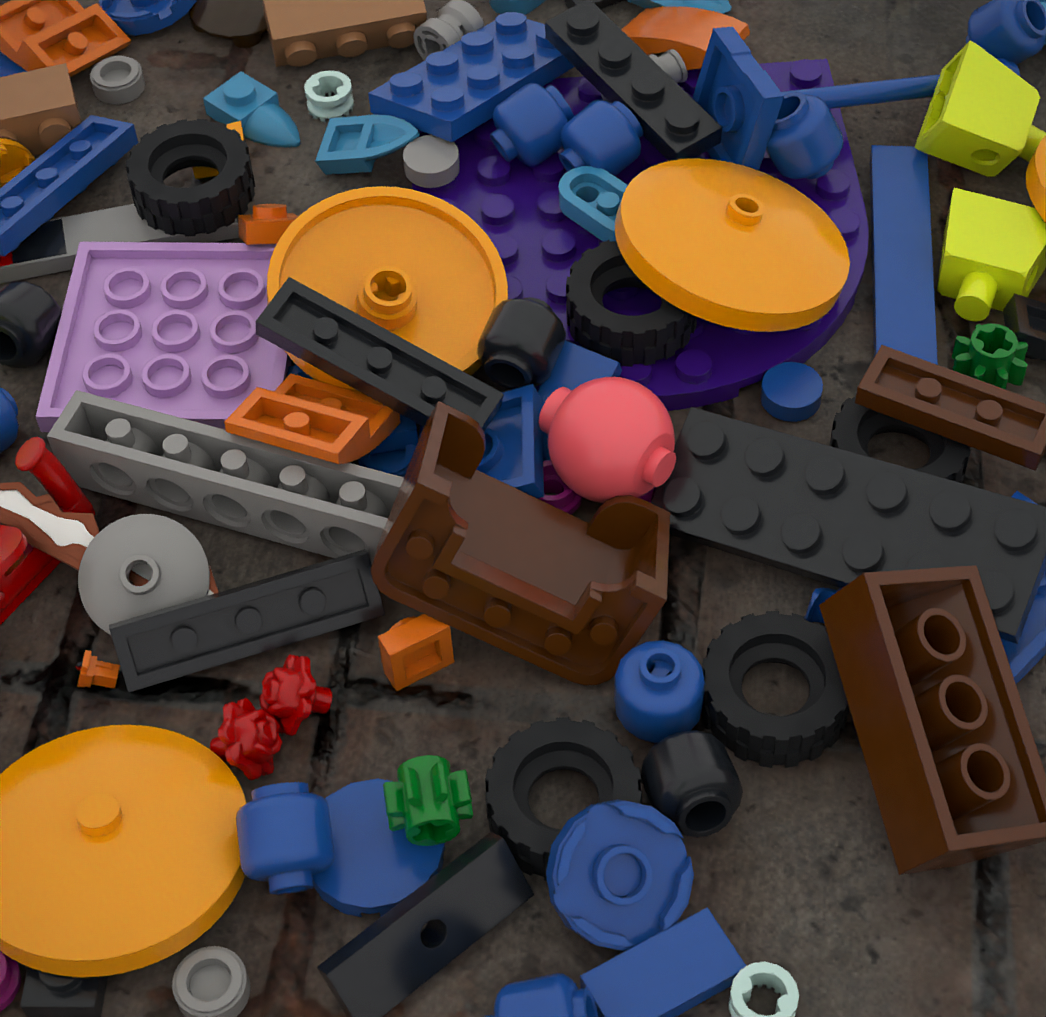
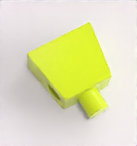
(980, 114)
(989, 253)

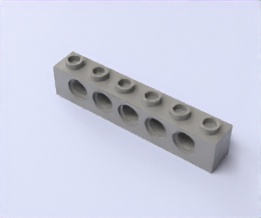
(222, 477)

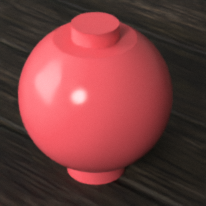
(609, 438)

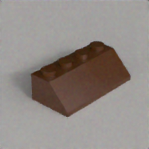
(937, 716)

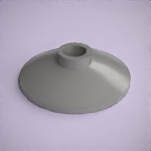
(170, 549)

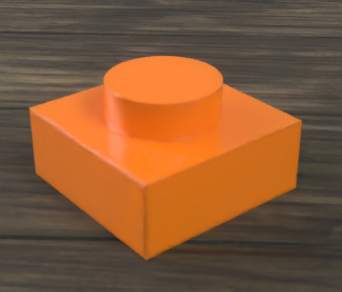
(265, 224)
(415, 650)

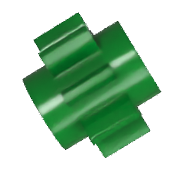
(991, 355)
(428, 800)

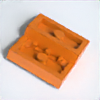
(680, 29)
(56, 33)
(314, 419)

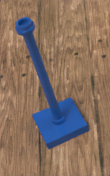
(748, 101)

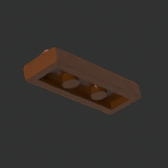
(955, 406)

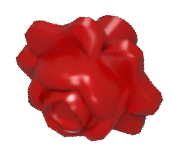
(292, 694)
(247, 739)

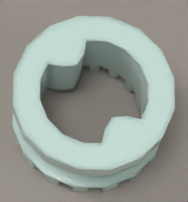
(331, 106)
(769, 975)

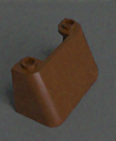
(516, 566)

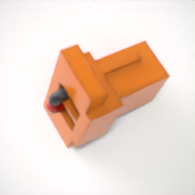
(96, 672)

